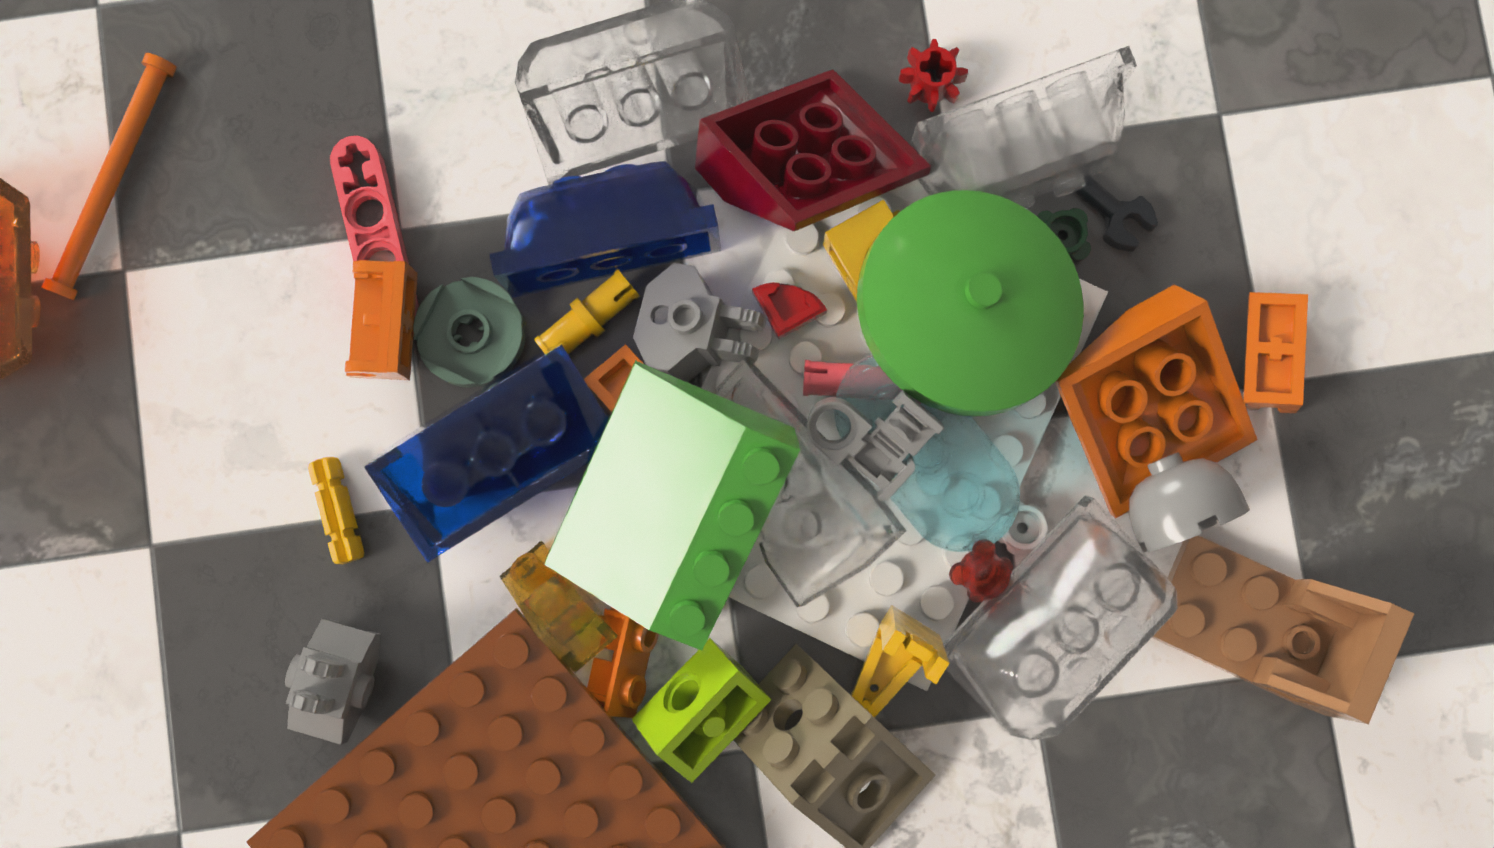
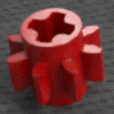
(945, 69)

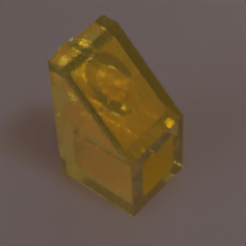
(557, 609)

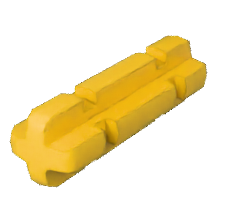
(336, 510)

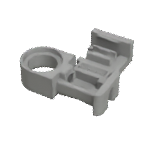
(883, 450)

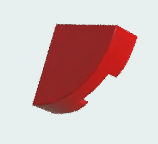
(787, 306)

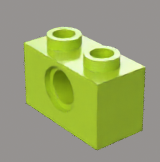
(700, 710)

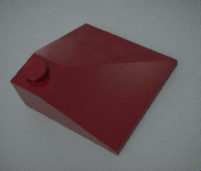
(804, 153)

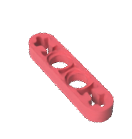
(387, 232)

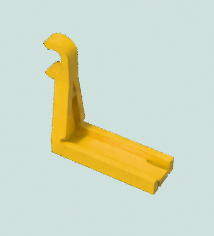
(895, 656)

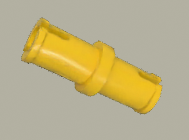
(589, 314)

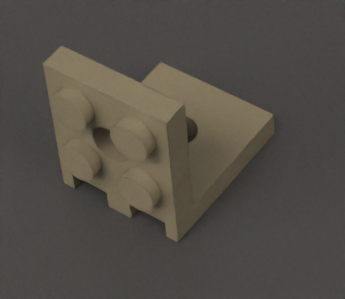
(831, 754)

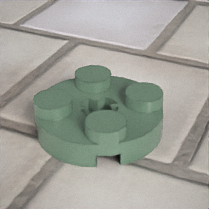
(461, 303)

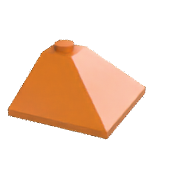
(1154, 390)

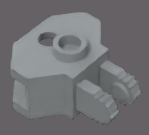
(690, 325)
(331, 681)

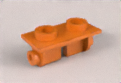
(622, 682)

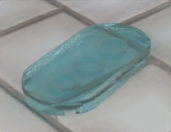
(960, 478)

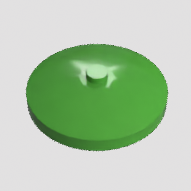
(970, 303)

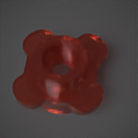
(982, 572)

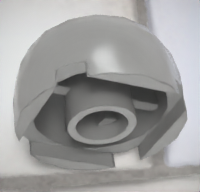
(1182, 501)

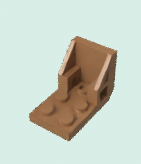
(1284, 633)

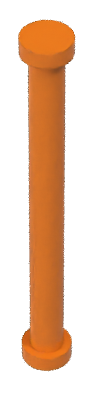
(109, 176)

